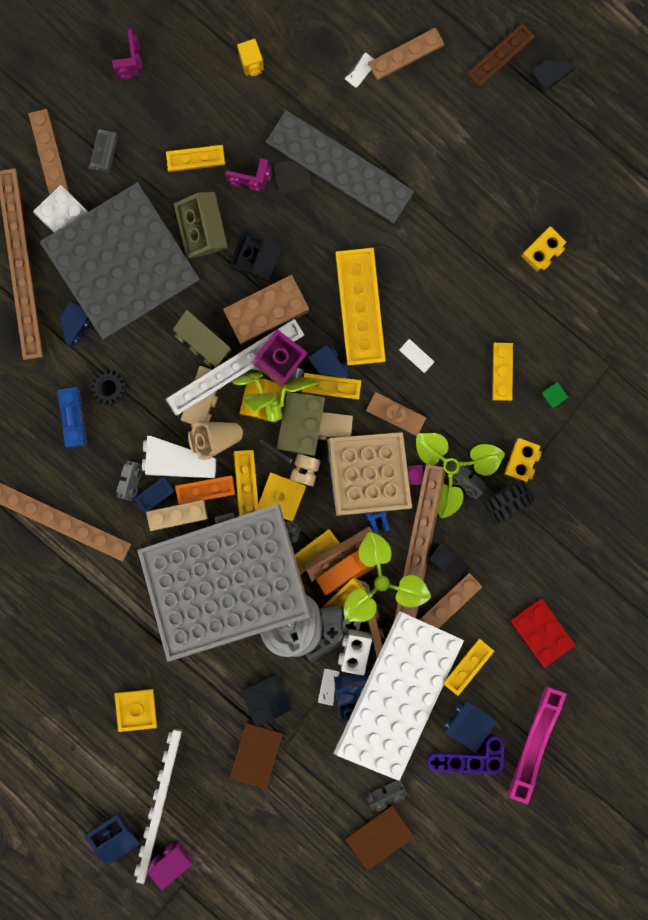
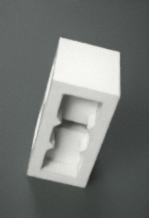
(358, 652)

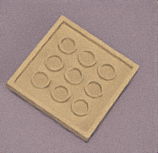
(369, 473)

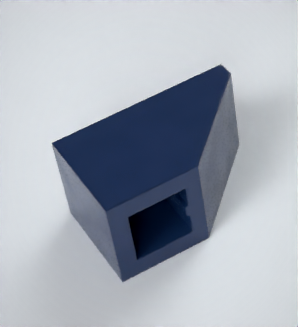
(73, 323)
(327, 364)

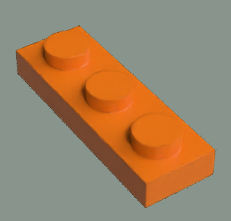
(205, 490)

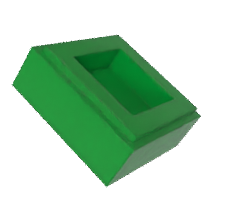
(554, 395)

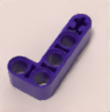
(465, 759)

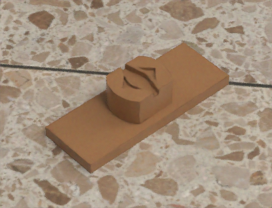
(396, 414)

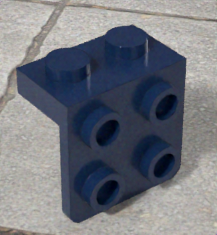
(469, 725)

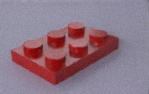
(542, 632)

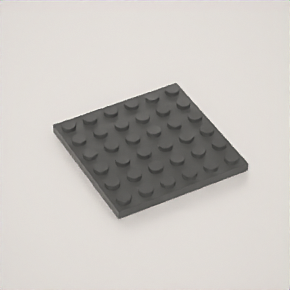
(119, 261)

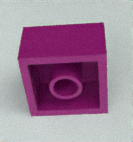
(279, 357)
(170, 865)

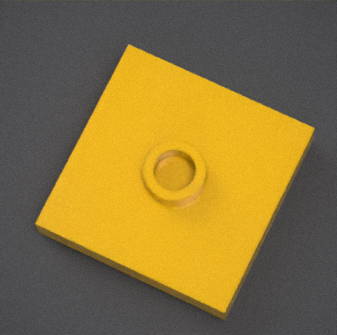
(283, 492)
(135, 710)

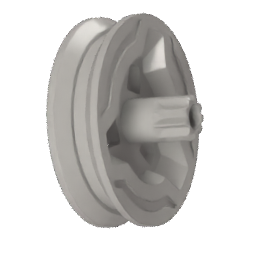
(308, 632)

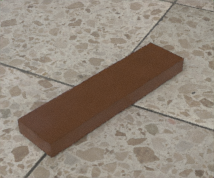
(500, 55)

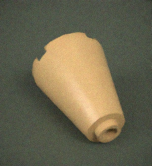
(213, 437)

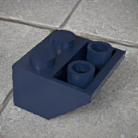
(348, 692)
(112, 838)

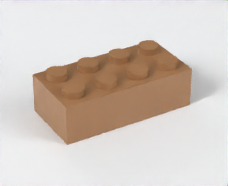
(266, 310)

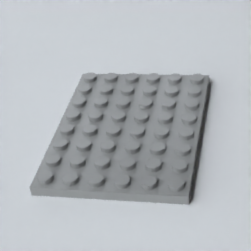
(224, 583)

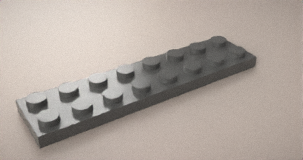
(339, 167)

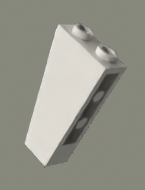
(173, 460)

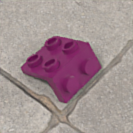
(129, 67)
(255, 183)

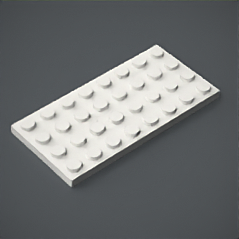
(398, 696)

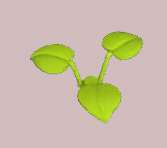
(269, 400)
(432, 448)
(411, 589)

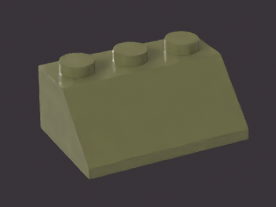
(200, 224)
(201, 340)
(301, 423)

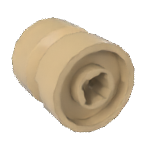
(307, 463)

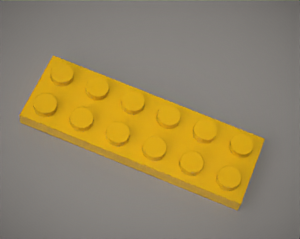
(360, 306)

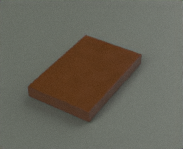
(256, 755)
(379, 838)

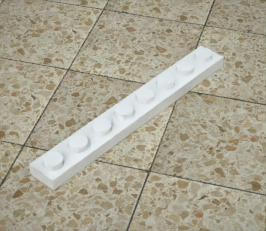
(225, 372)
(156, 812)

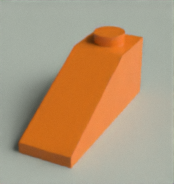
(342, 573)

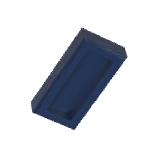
(154, 495)

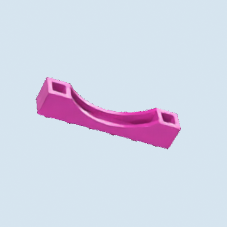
(529, 762)

